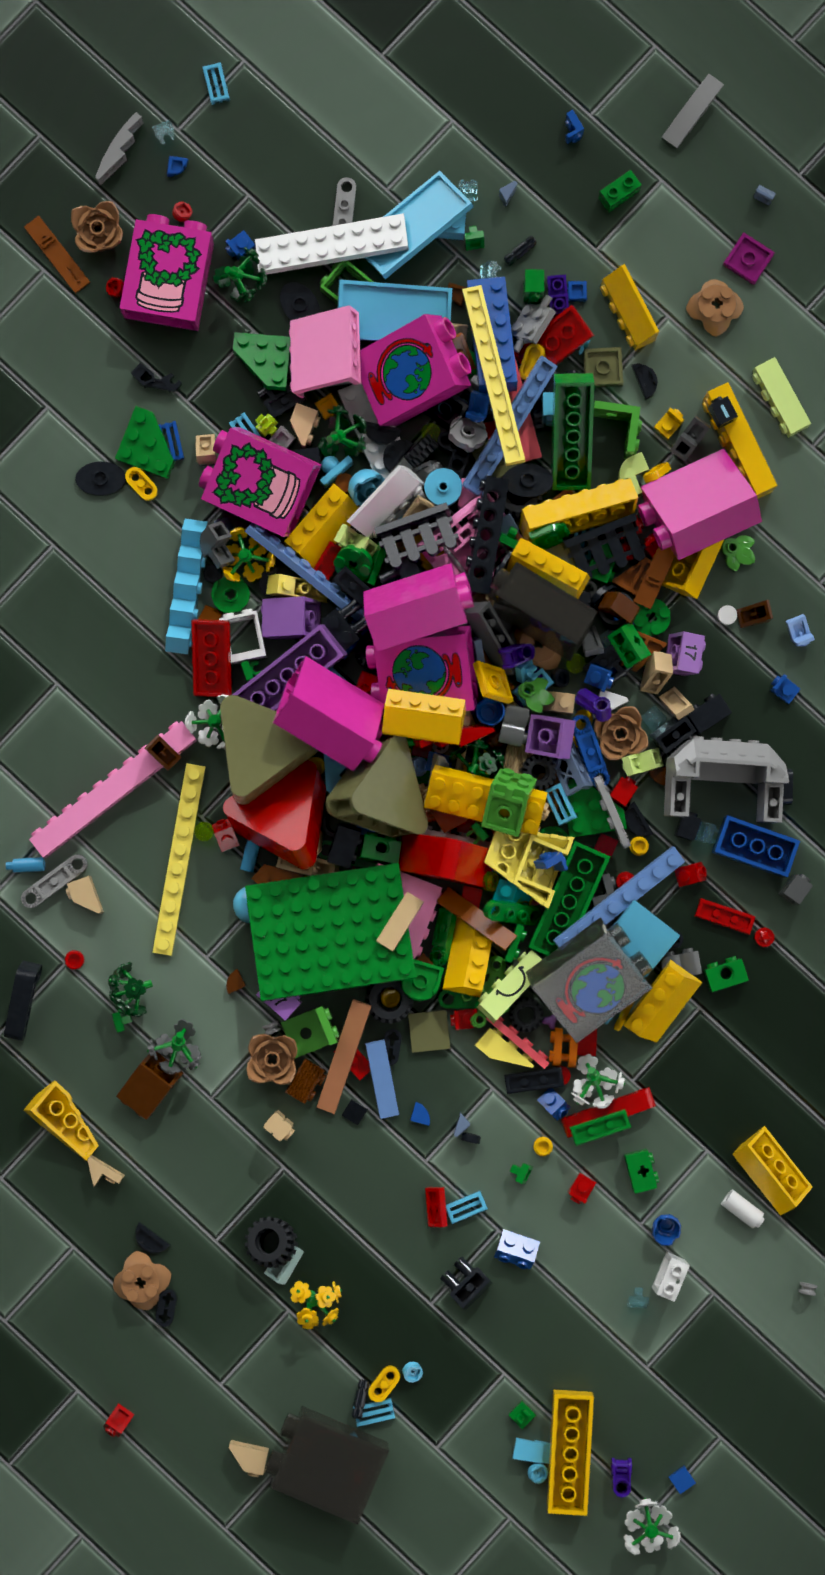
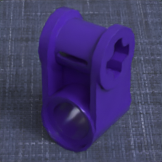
(516, 654)
(621, 1472)

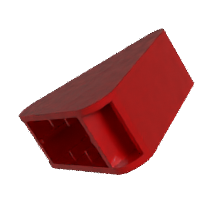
(285, 816)
(443, 859)

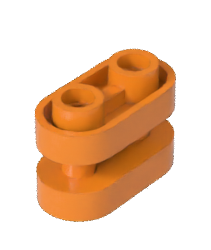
(556, 1055)

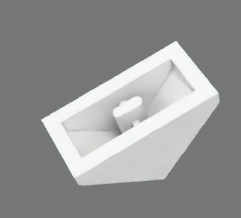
(615, 700)

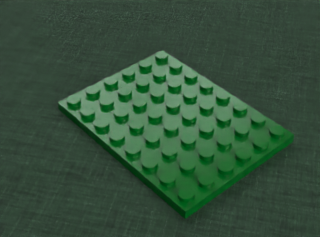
(324, 932)

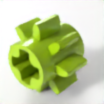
(266, 425)

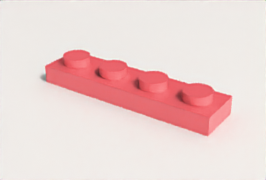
(524, 1044)

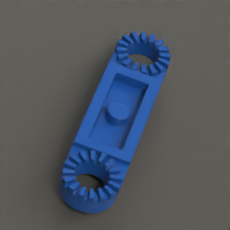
(590, 750)

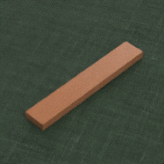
(344, 1056)

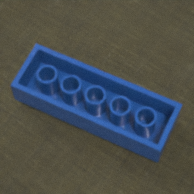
(498, 310)

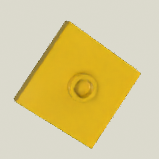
(493, 682)

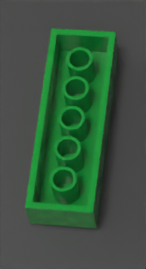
(572, 431)
(571, 897)

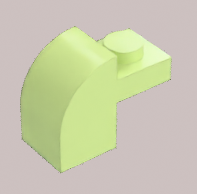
(633, 467)
(347, 536)
(642, 762)

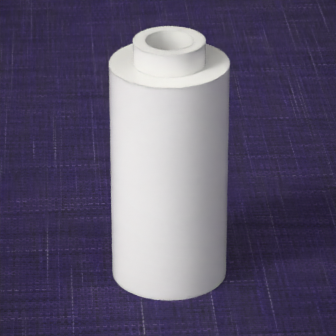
(743, 1209)

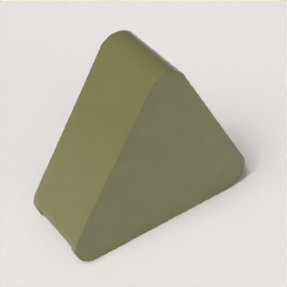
(257, 748)
(382, 793)

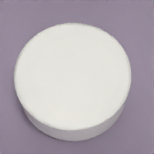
(727, 615)

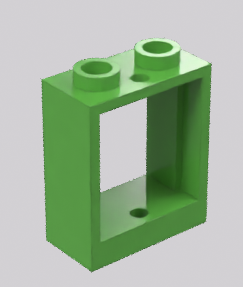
(338, 268)

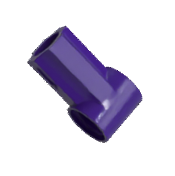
(594, 703)

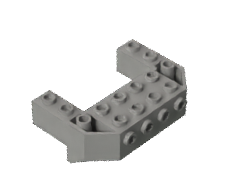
(726, 762)

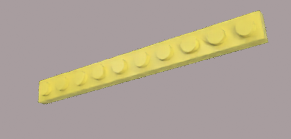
(493, 376)
(179, 859)

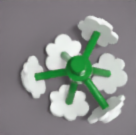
(212, 717)
(595, 1078)
(651, 1537)

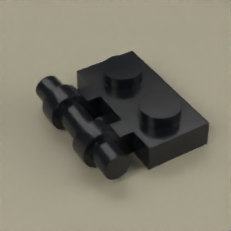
(281, 402)
(609, 660)

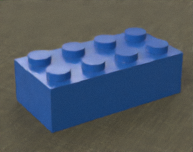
(756, 846)

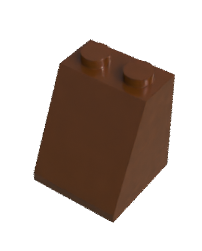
(148, 1086)

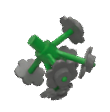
(171, 1045)

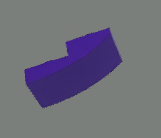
(558, 292)

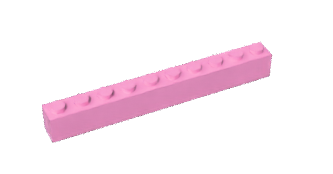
(106, 793)

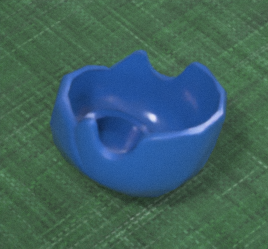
(489, 712)
(666, 1229)

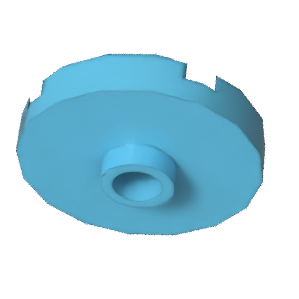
(443, 476)

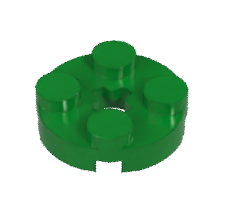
(354, 554)
(221, 600)
(656, 627)

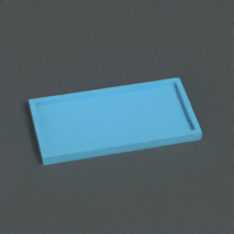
(427, 215)
(391, 306)
(646, 934)

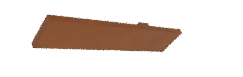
(57, 254)
(654, 577)
(474, 917)

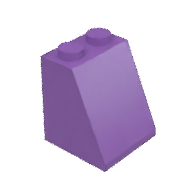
(289, 617)

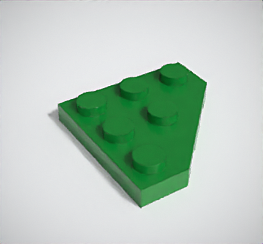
(265, 357)
(145, 445)
(589, 812)

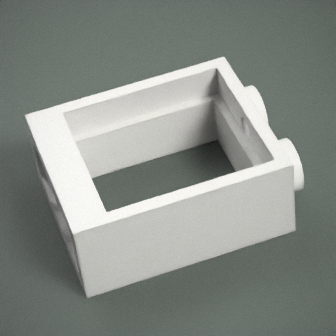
(247, 614)
(669, 1271)

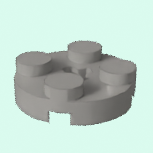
(463, 440)

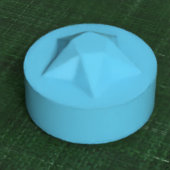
(412, 1372)
(537, 1473)

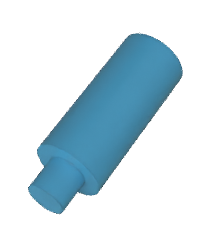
(250, 856)
(26, 864)

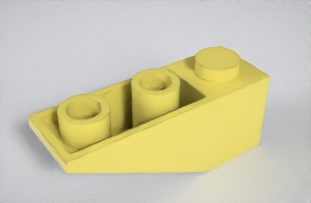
(290, 586)
(497, 1048)

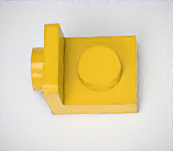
(669, 423)

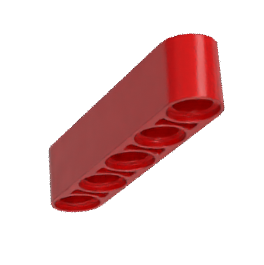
(632, 1103)

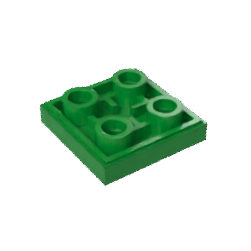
(512, 952)

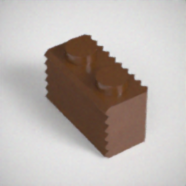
(305, 1081)

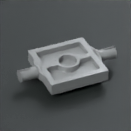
(532, 323)

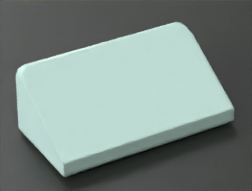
(283, 1273)

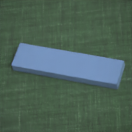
(382, 1079)

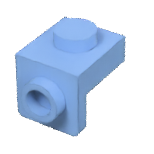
(799, 630)

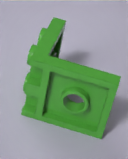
(623, 413)
(508, 792)
(320, 1025)

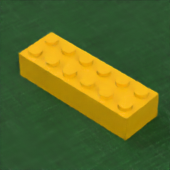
(742, 444)
(582, 509)
(467, 796)
(570, 1452)

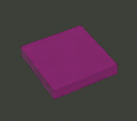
(748, 258)

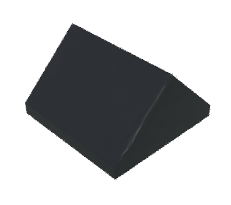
(448, 410)

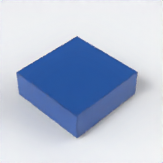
(577, 291)
(682, 1479)

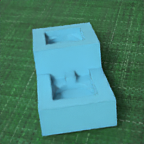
(531, 1451)

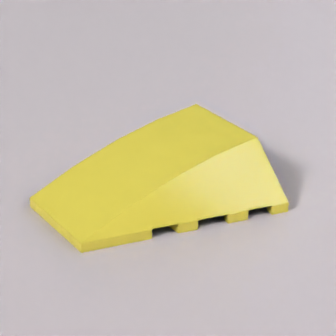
(514, 861)

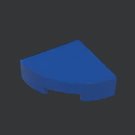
(176, 165)
(420, 1114)

